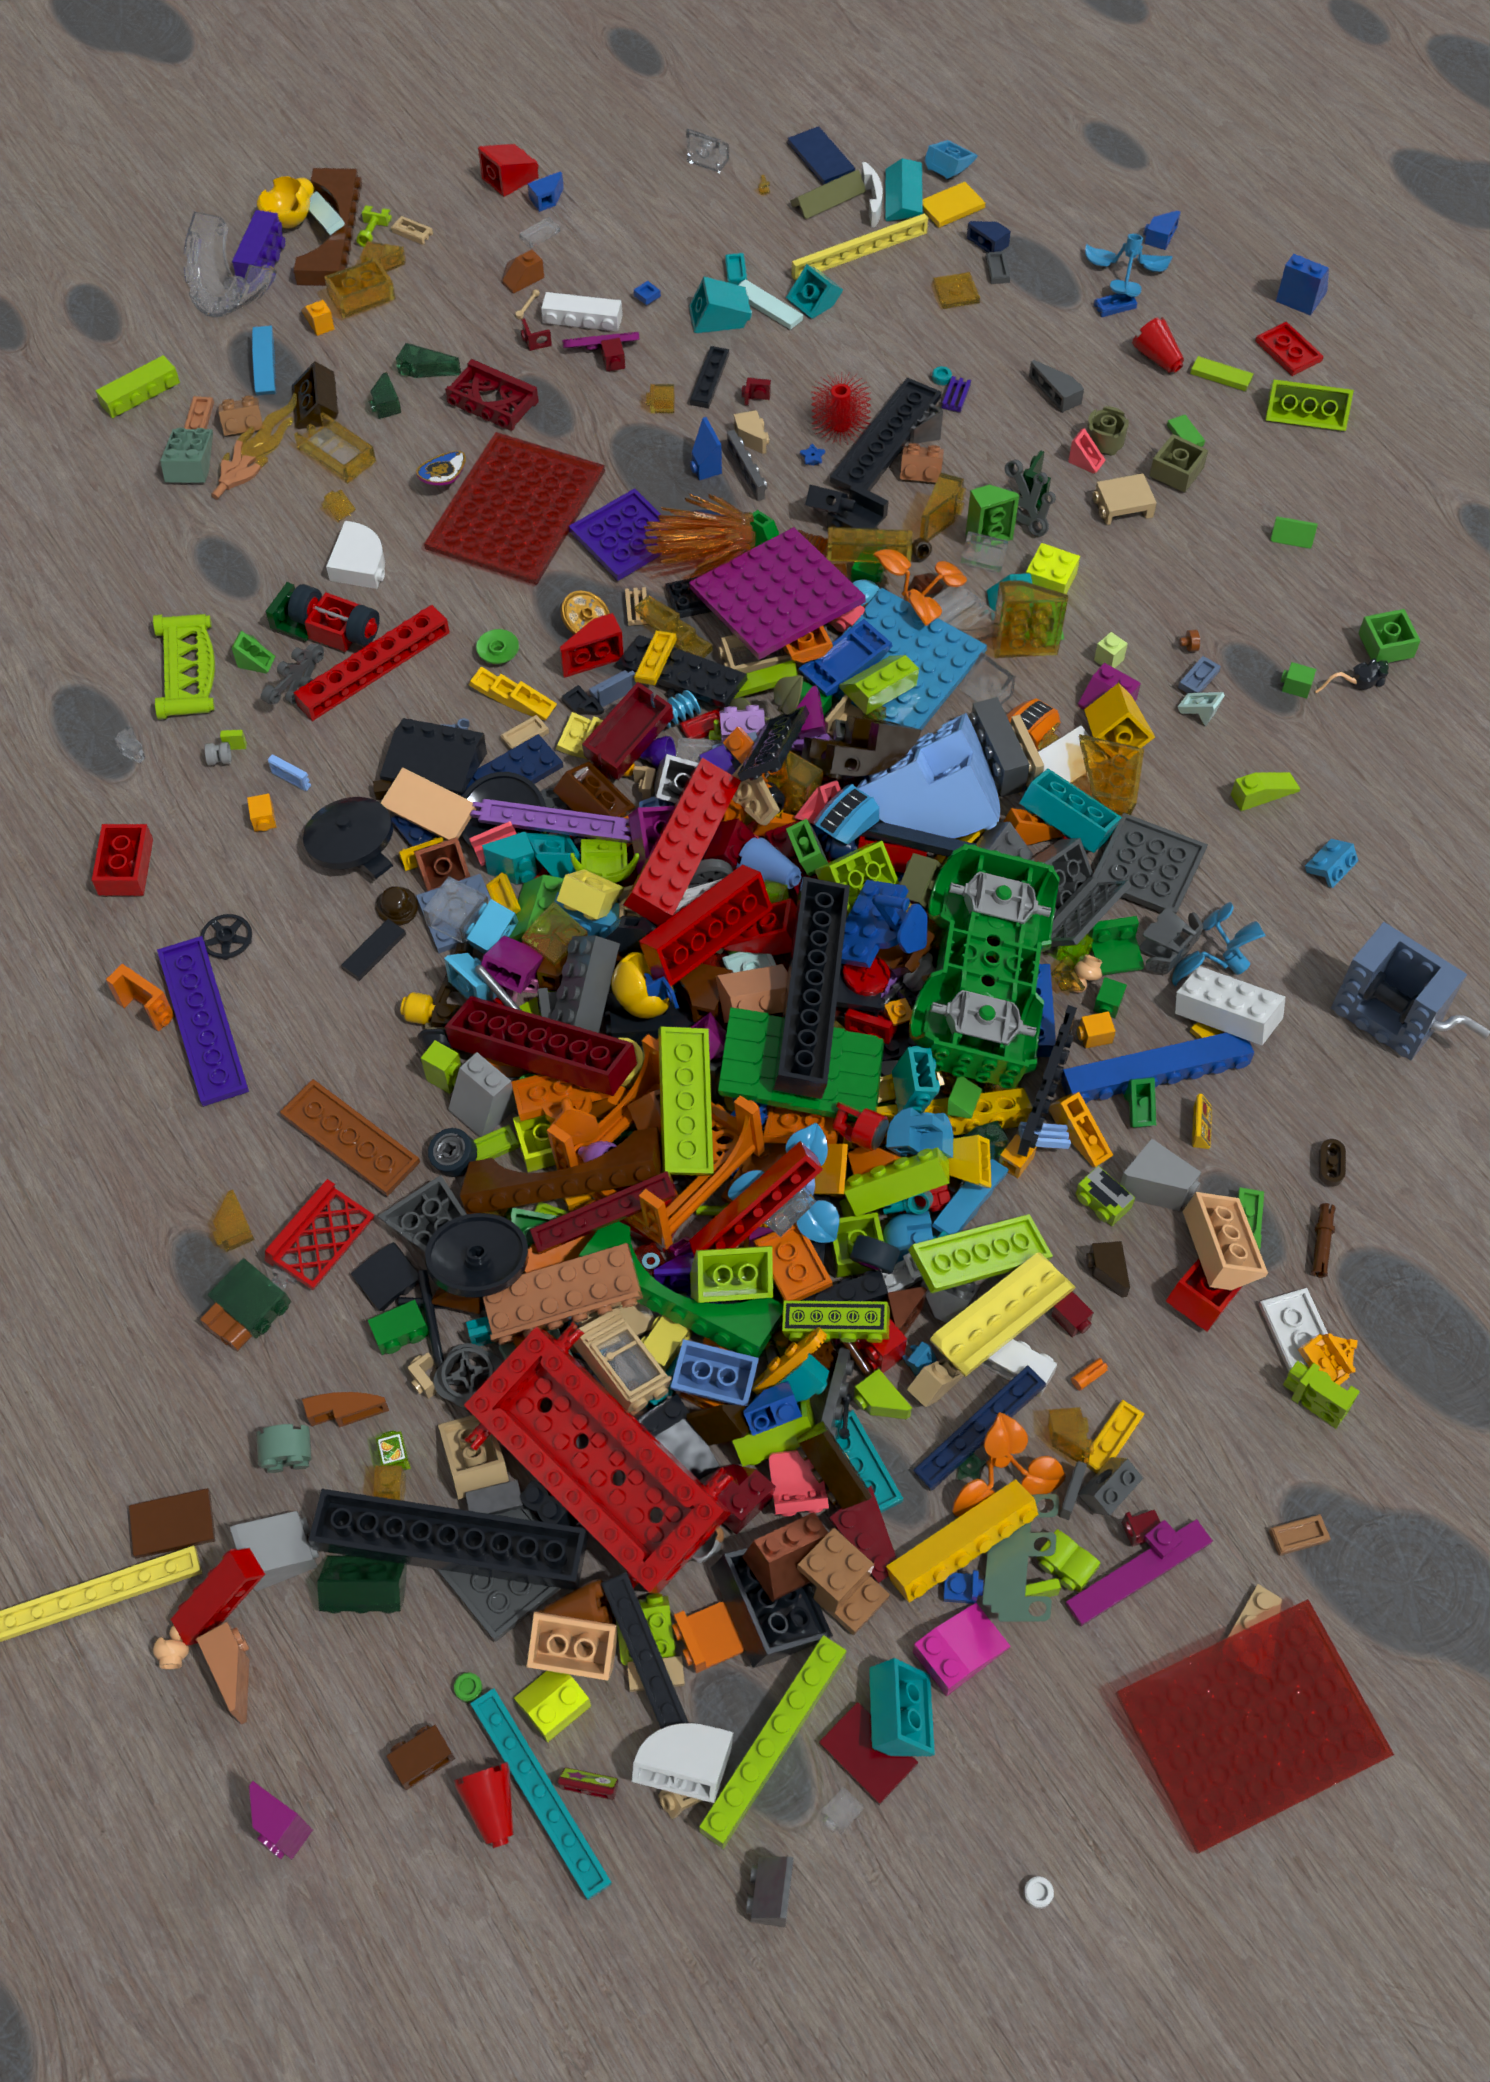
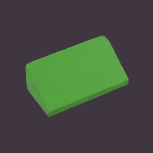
(1293, 532)
(963, 1098)

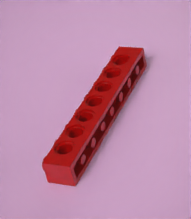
(371, 662)

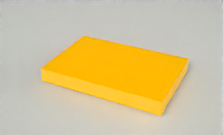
(952, 204)

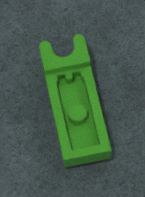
(1252, 1204)

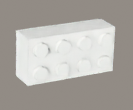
(1230, 1005)

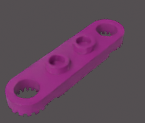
(593, 341)

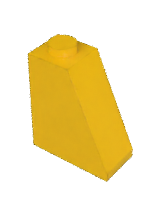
(971, 1160)

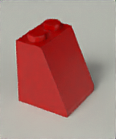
(506, 167)

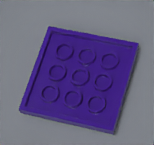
(617, 534)

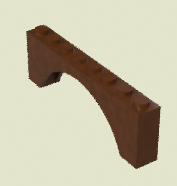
(341, 191)
(696, 988)
(493, 1187)

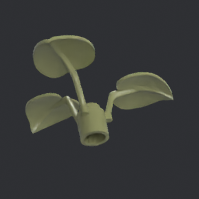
(786, 694)

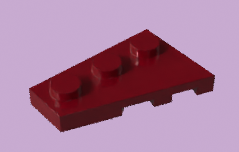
(867, 1532)

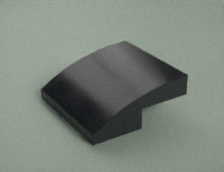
(386, 1276)

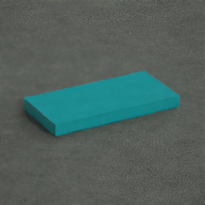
(868, 1463)

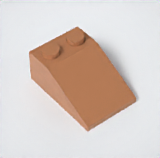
(229, 1664)

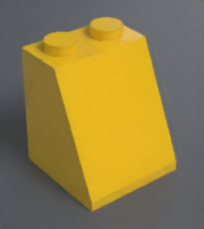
(1118, 719)

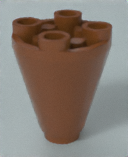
(584, 1603)

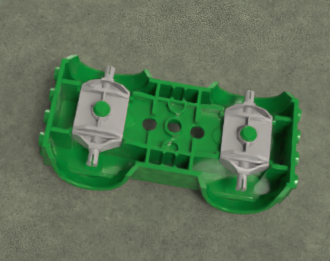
(973, 1026)

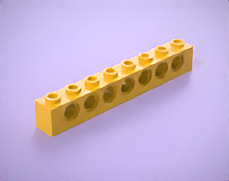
(1005, 1106)

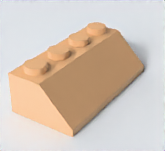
(1224, 1241)

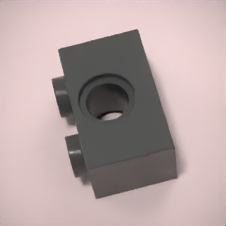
(1110, 1486)

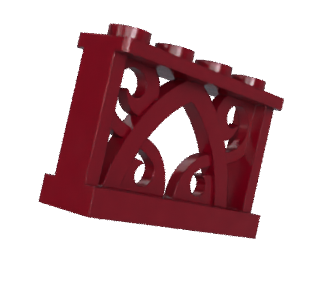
(493, 379)

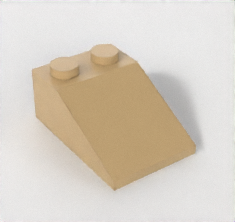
(468, 1467)

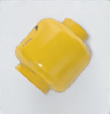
(417, 1008)

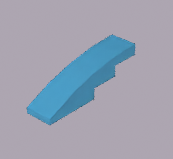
(263, 360)
(967, 1202)

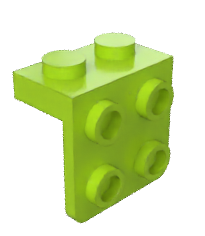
(658, 1616)

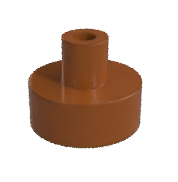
(1191, 641)

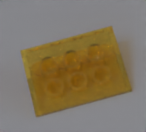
(1027, 620)

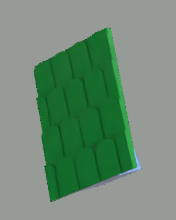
(752, 1059)

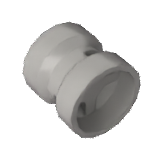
(218, 753)

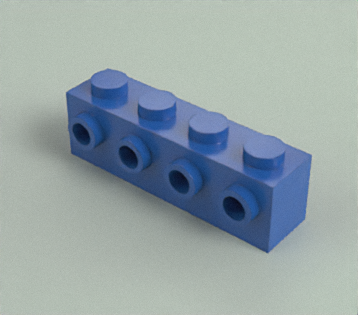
(1047, 1029)

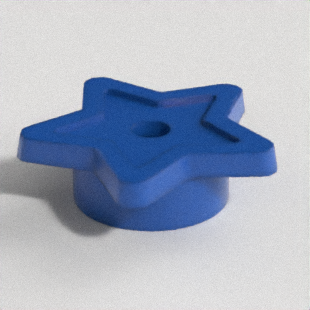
(812, 450)

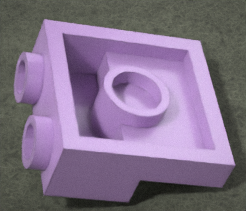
(749, 720)

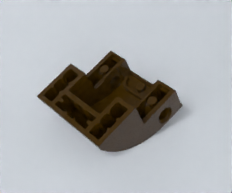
(865, 750)

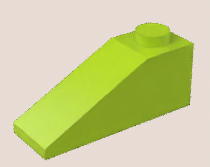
(1262, 788)

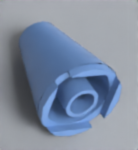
(770, 862)

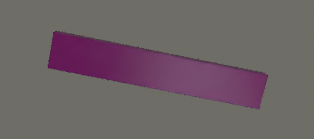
(1135, 1575)

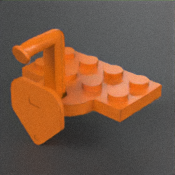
(561, 1104)

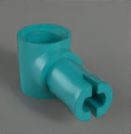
(909, 1205)

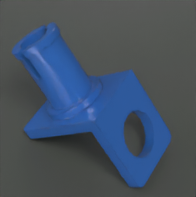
(660, 989)

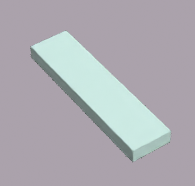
(325, 214)
(772, 306)

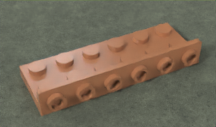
(564, 1294)

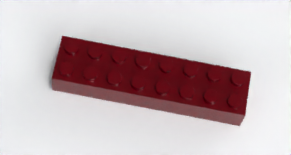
(542, 1045)

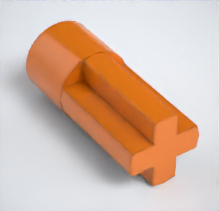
(1089, 1374)

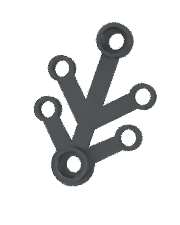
(1029, 501)
(313, 654)

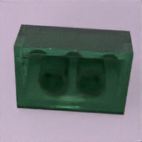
(361, 1585)

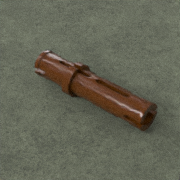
(1324, 1231)

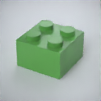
(1389, 636)

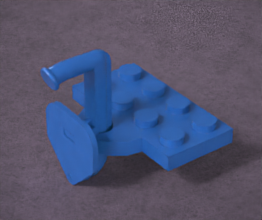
(881, 922)

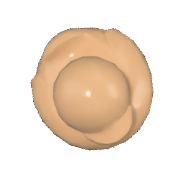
(1088, 969)
(170, 1652)

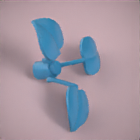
(1132, 249)
(1232, 957)
(822, 1219)

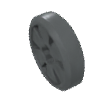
(709, 871)

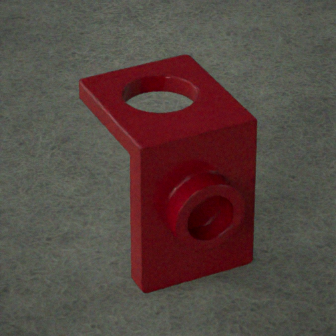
(531, 338)
(1139, 1526)

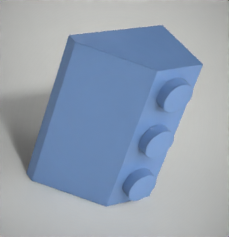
(714, 1373)

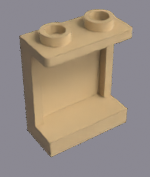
(1123, 497)

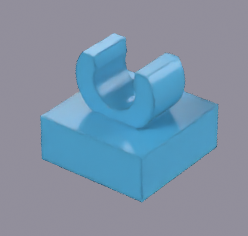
(921, 1357)

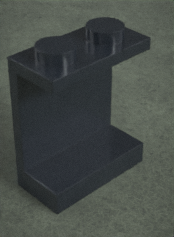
(868, 513)

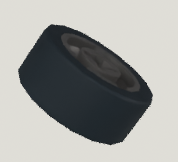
(463, 1153)

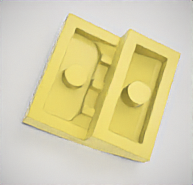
(575, 733)

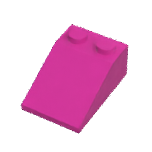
(960, 1648)

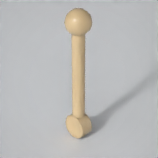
(519, 314)

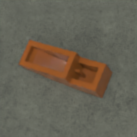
(343, 1407)

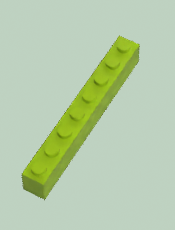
(772, 1742)

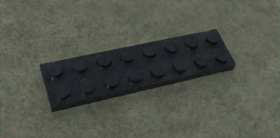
(885, 436)

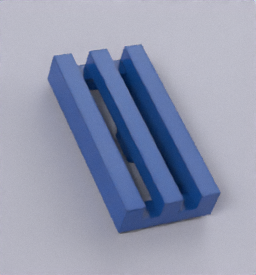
(1114, 304)

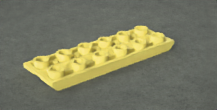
(1001, 1313)

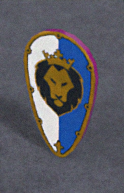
(442, 468)

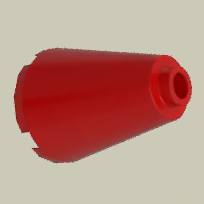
(1159, 345)
(489, 1802)

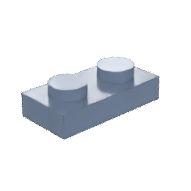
(1199, 676)

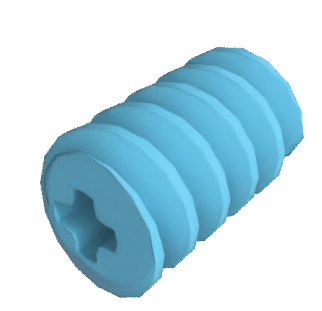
(683, 704)

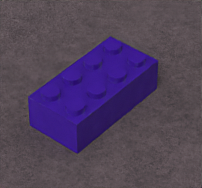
(260, 243)

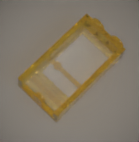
(337, 448)

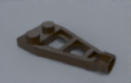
(443, 1011)

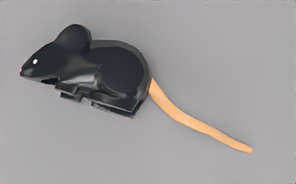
(1364, 675)

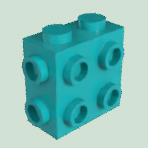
(915, 1079)

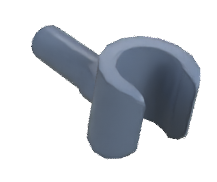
(462, 724)

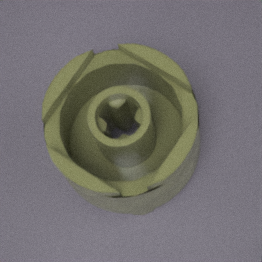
(1108, 429)

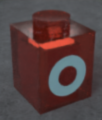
(650, 1257)

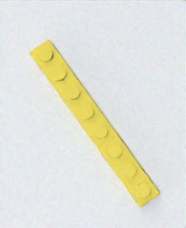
(862, 245)
(99, 1593)

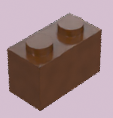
(420, 1756)

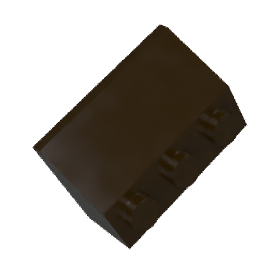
(314, 396)
(832, 1467)

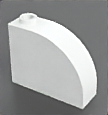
(357, 557)
(684, 1760)

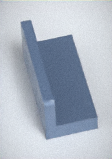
(613, 688)

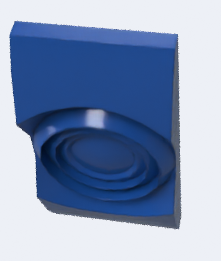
(849, 656)

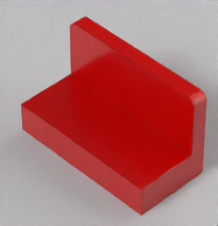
(866, 1023)

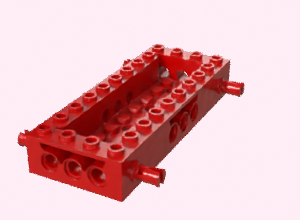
(584, 1477)

